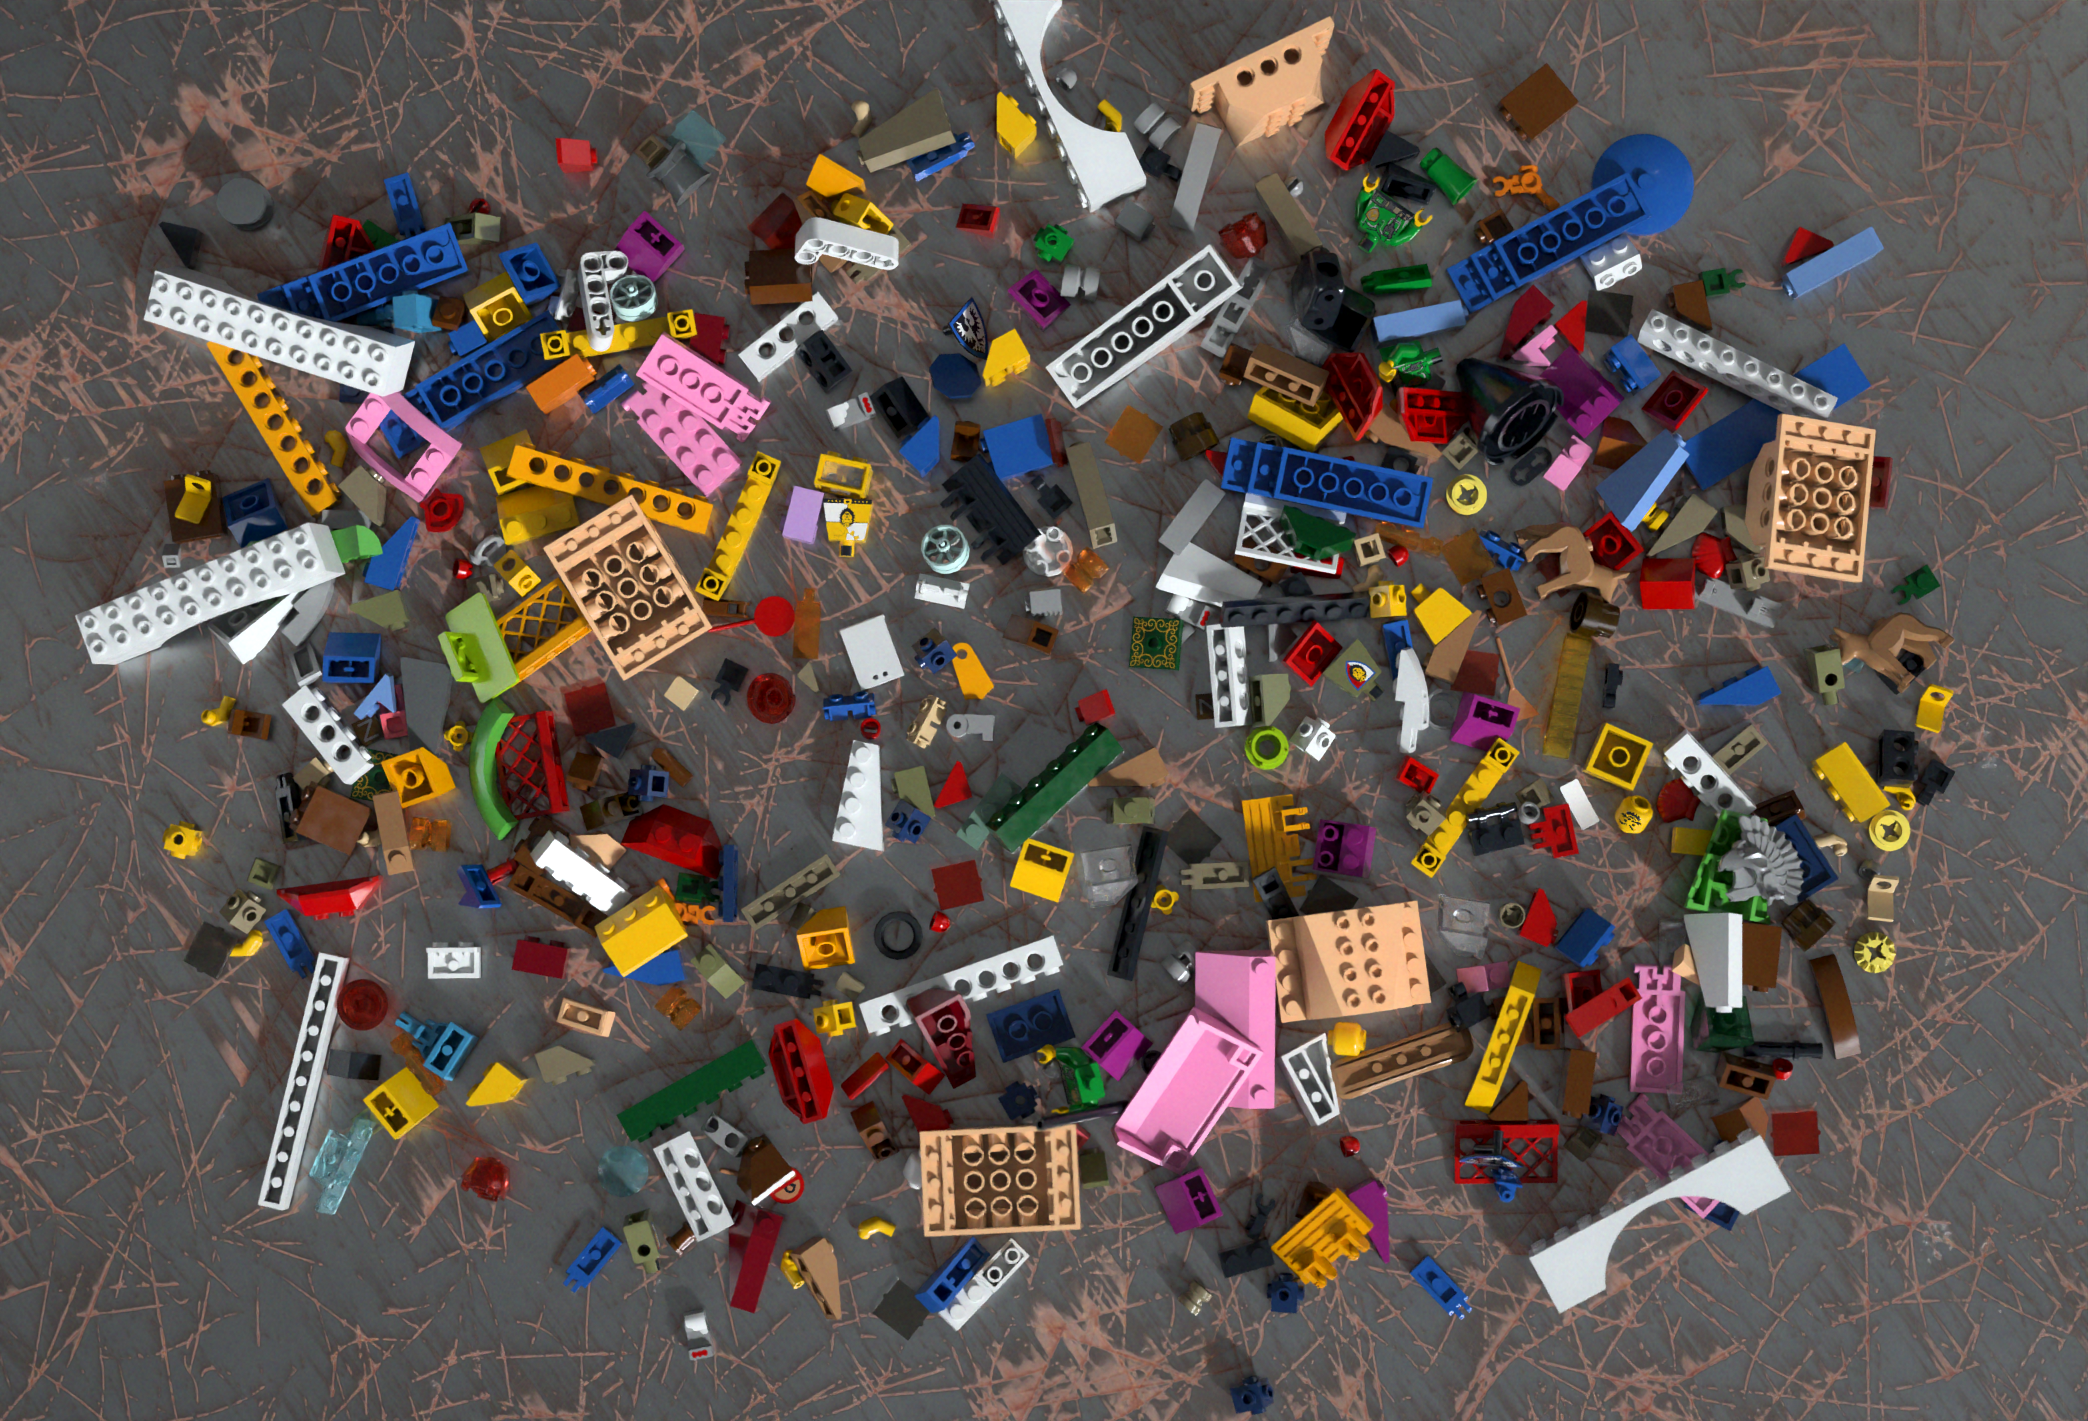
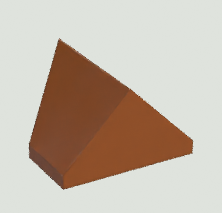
(1617, 443)
(1740, 1117)

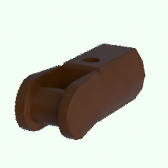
(722, 607)
(669, 764)

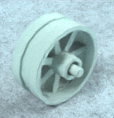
(634, 308)
(945, 549)

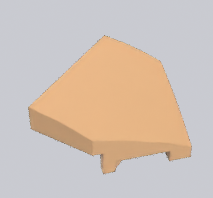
(599, 846)

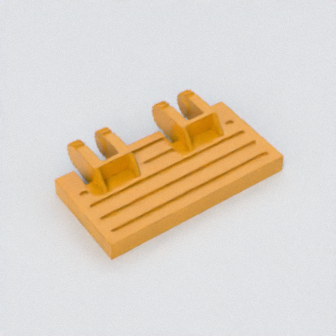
(1269, 844)
(1322, 1238)

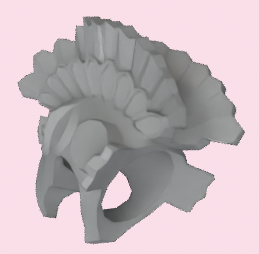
(1762, 864)

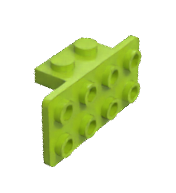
(478, 649)

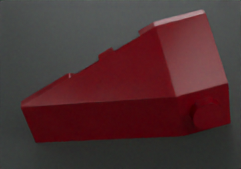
(947, 1029)
(751, 1251)

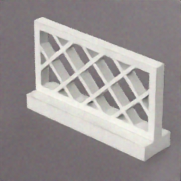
(1271, 509)

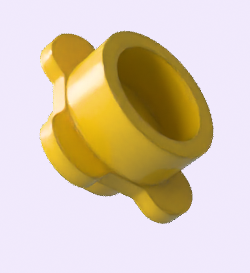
(451, 735)
(1171, 897)

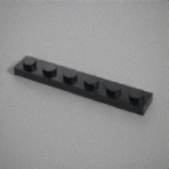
(1294, 609)
(1138, 904)

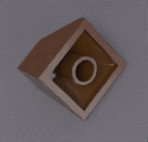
(762, 1169)

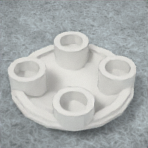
(1049, 552)

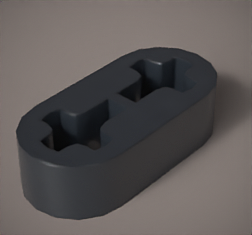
(1534, 471)

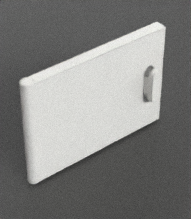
(871, 652)

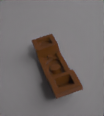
(556, 899)
(1836, 1006)

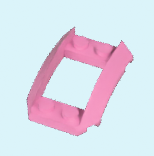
(430, 464)

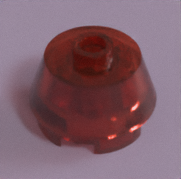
(1244, 236)
(770, 698)
(362, 1004)
(487, 1179)

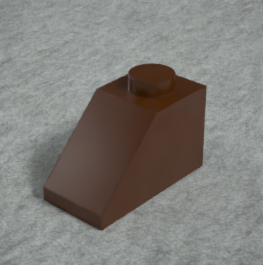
(1690, 305)

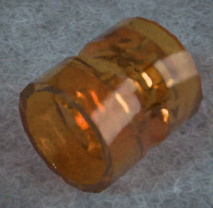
(1085, 570)
(430, 834)
(678, 1007)

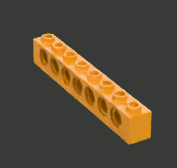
(519, 469)
(329, 493)

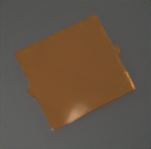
(1133, 434)
(1468, 556)

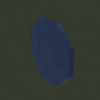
(955, 375)

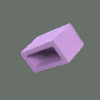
(802, 515)

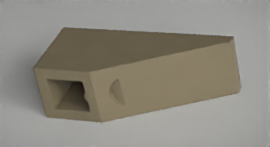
(1689, 521)

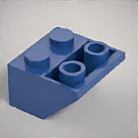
(1631, 365)
(922, 449)
(352, 658)
(1584, 938)

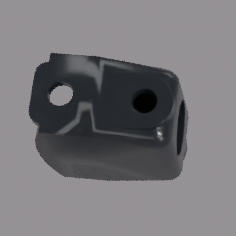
(1314, 279)
(1351, 323)

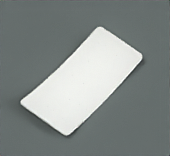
(1579, 804)

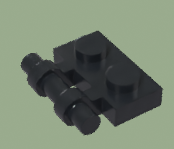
(1496, 836)

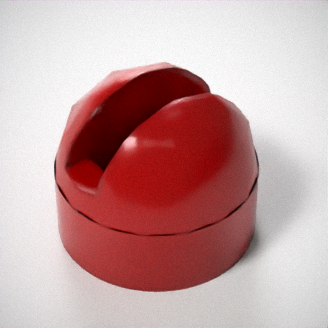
(484, 209)
(1398, 555)
(461, 568)
(871, 724)
(939, 922)
(1787, 1068)
(1349, 1146)

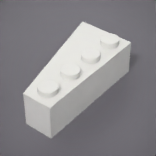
(860, 807)
(580, 873)

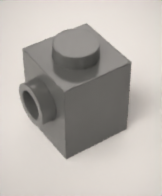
(1135, 221)

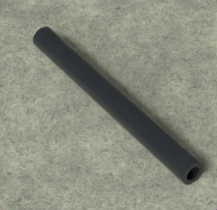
(1080, 1115)

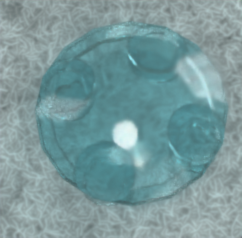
(622, 1171)

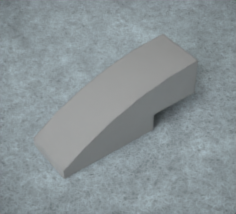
(1192, 517)
(311, 611)

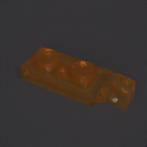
(1409, 539)
(807, 627)
(430, 1082)

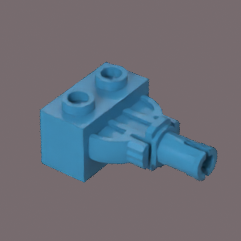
(408, 312)
(443, 1046)

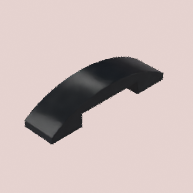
(1274, 894)

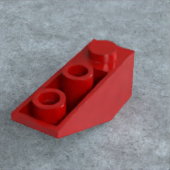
(1603, 1007)

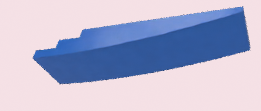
(1548, 243)
(372, 277)
(474, 383)
(1742, 433)
(1326, 482)

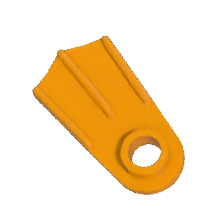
(971, 674)

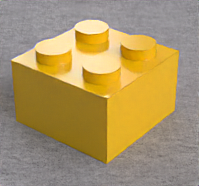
(1617, 757)

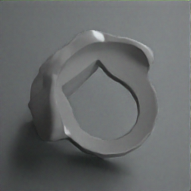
(489, 550)

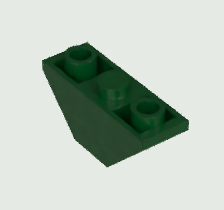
(1314, 535)

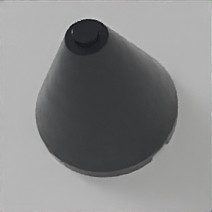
(1506, 408)

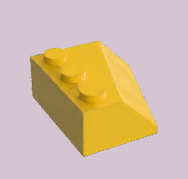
(1295, 420)

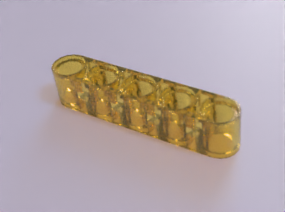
(1567, 696)

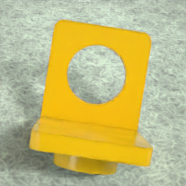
(194, 500)
(520, 577)
(1931, 709)

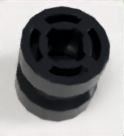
(1149, 1059)

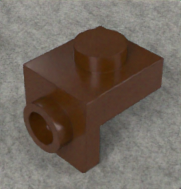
(1492, 227)
(449, 313)
(1234, 365)
(965, 441)
(249, 724)
(1311, 1196)

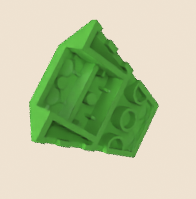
(1710, 884)

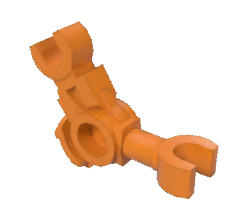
(1527, 183)
(687, 912)

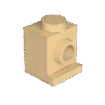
(1368, 550)
(317, 771)

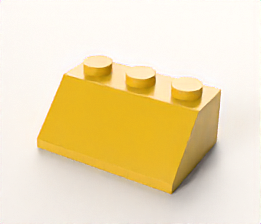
(536, 514)
(1849, 783)
(641, 930)

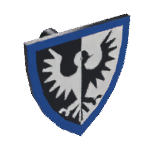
(969, 330)
(1491, 1154)

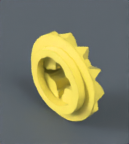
(1467, 482)
(1901, 829)
(1863, 955)

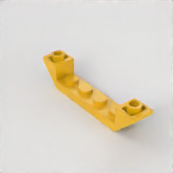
(626, 336)
(739, 527)
(1470, 796)
(1504, 1037)

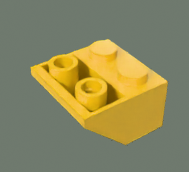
(1014, 128)
(1005, 356)
(497, 458)
(1041, 869)
(499, 1085)
(401, 1103)

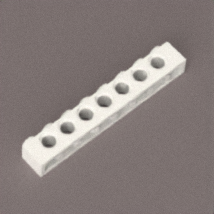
(1735, 368)
(1045, 948)

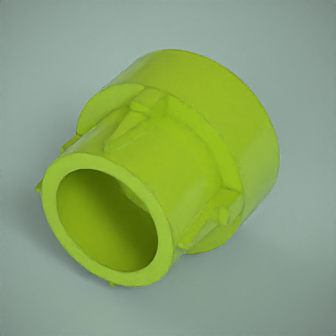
(1270, 734)

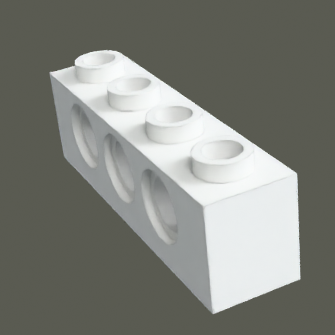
(783, 350)
(1229, 676)
(300, 708)
(1686, 745)
(693, 1186)

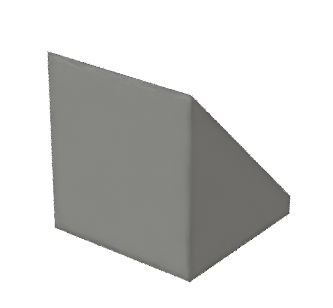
(1435, 383)
(172, 556)

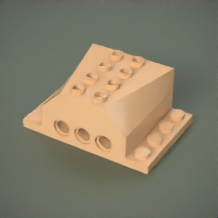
(1267, 86)
(1812, 498)
(628, 587)
(1349, 962)
(999, 1179)

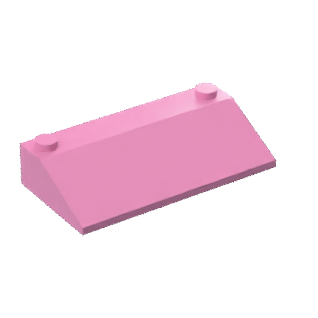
(1241, 994)
(1185, 1091)

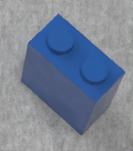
(1018, 447)

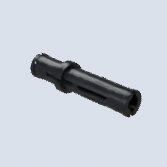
(1784, 1050)

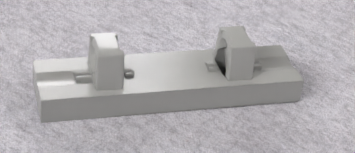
(1736, 601)

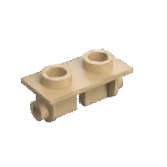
(929, 710)

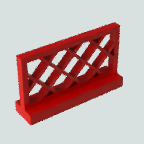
(550, 767)
(1512, 1129)

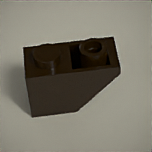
(610, 810)

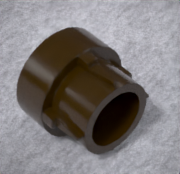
(1193, 436)
(1593, 616)
(1807, 924)

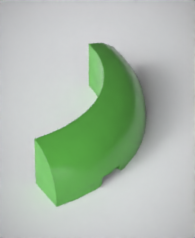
(353, 543)
(483, 768)

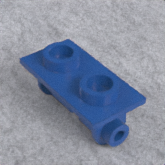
(606, 389)
(1509, 552)
(860, 703)
(1506, 1183)

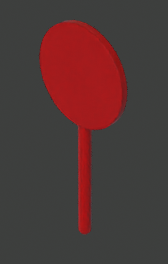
(772, 616)

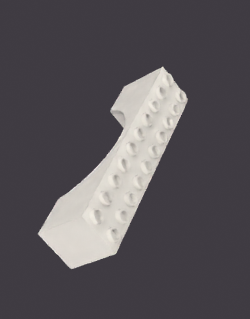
(1097, 159)
(329, 349)
(250, 575)
(1735, 1174)

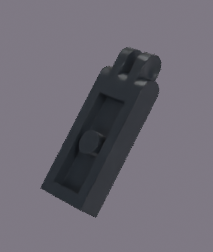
(287, 801)
(785, 981)

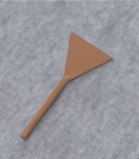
(1515, 698)

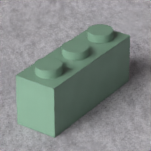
(998, 796)

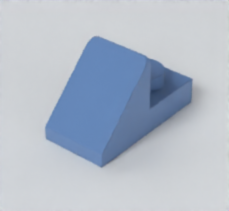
(382, 692)

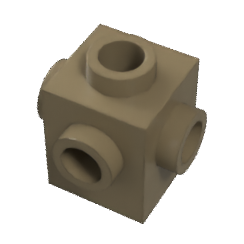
(1747, 572)
(1425, 812)
(243, 910)

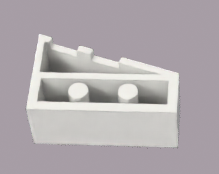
(1311, 1079)

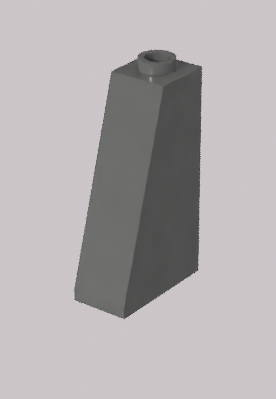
(426, 701)

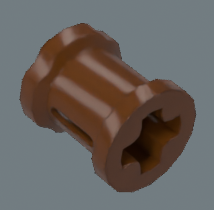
(682, 1238)

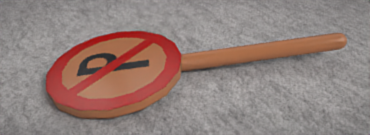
(786, 1193)

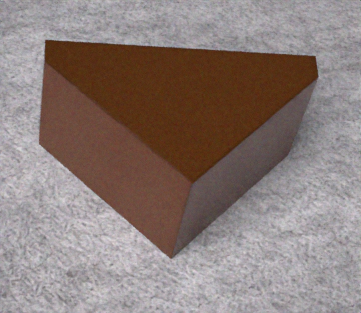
(1513, 1105)

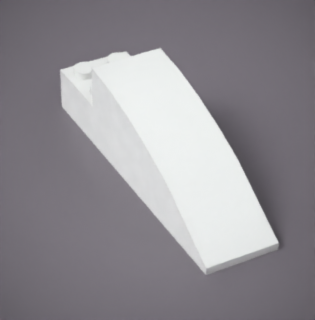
(1145, 326)

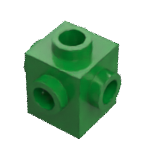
(1053, 252)

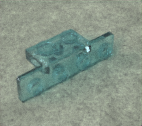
(337, 1163)

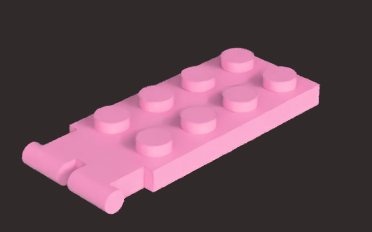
(702, 386)
(684, 438)
(1656, 1030)
(1661, 1146)

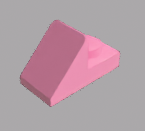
(1530, 353)
(1568, 463)
(1484, 977)

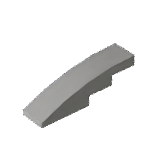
(1195, 176)
(1237, 307)

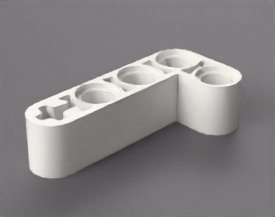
(845, 242)
(599, 301)

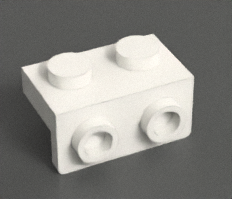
(1612, 262)
(454, 961)

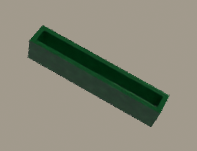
(1053, 787)
(692, 1090)

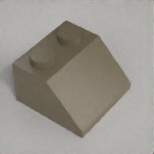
(367, 492)

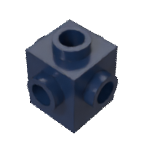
(933, 651)
(648, 783)
(907, 822)
(1014, 1109)
(1603, 1115)
(1279, 1299)
(1252, 1395)

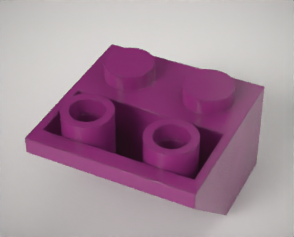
(649, 247)
(1482, 721)
(1344, 848)
(1116, 1045)
(1188, 1200)

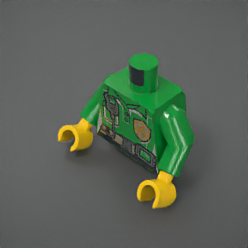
(1384, 219)
(1407, 366)
(1079, 1077)

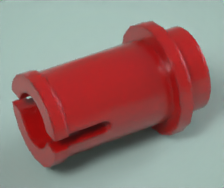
(503, 870)

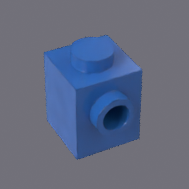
(467, 339)

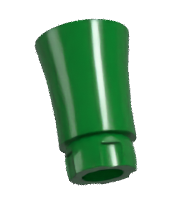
(1448, 175)

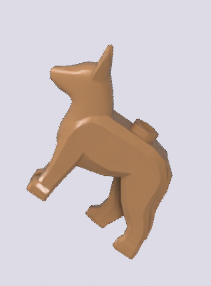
(1575, 561)
(1885, 642)

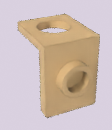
(1880, 898)

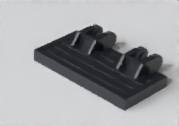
(992, 509)

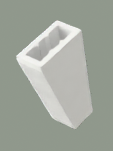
(1207, 578)
(1717, 957)

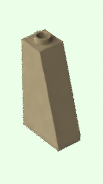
(907, 134)
(1287, 217)
(1091, 494)

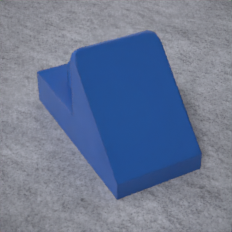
(478, 887)

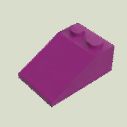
(1586, 392)
(1371, 1201)

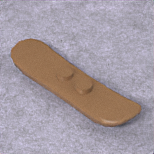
(1400, 1060)

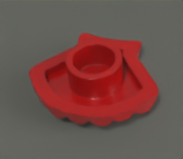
(442, 511)
(1712, 554)
(1677, 801)

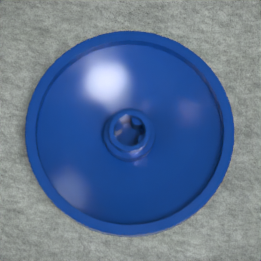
(1659, 174)

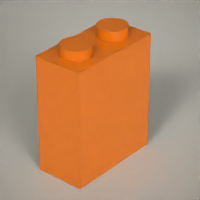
(562, 383)

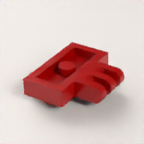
(1556, 831)

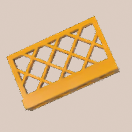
(553, 645)

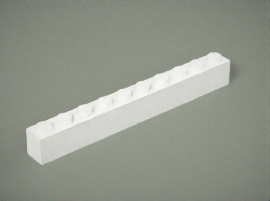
(303, 1081)

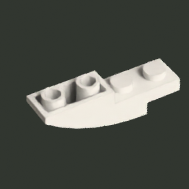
(1411, 689)
(984, 1284)

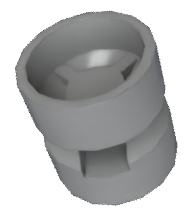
(1153, 122)
(1080, 282)
(1173, 965)

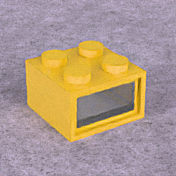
(843, 476)

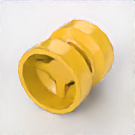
(1656, 519)

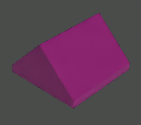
(1038, 299)

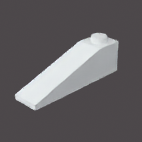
(252, 626)

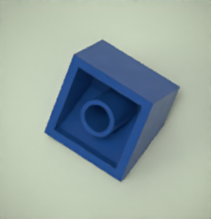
(530, 273)
(254, 513)

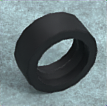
(917, 932)

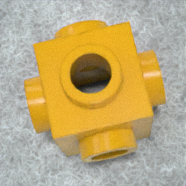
(1387, 600)
(191, 839)
(834, 1017)

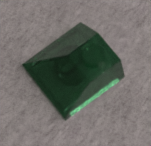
(1720, 1031)

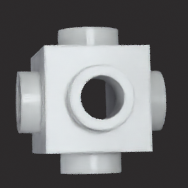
(1313, 737)

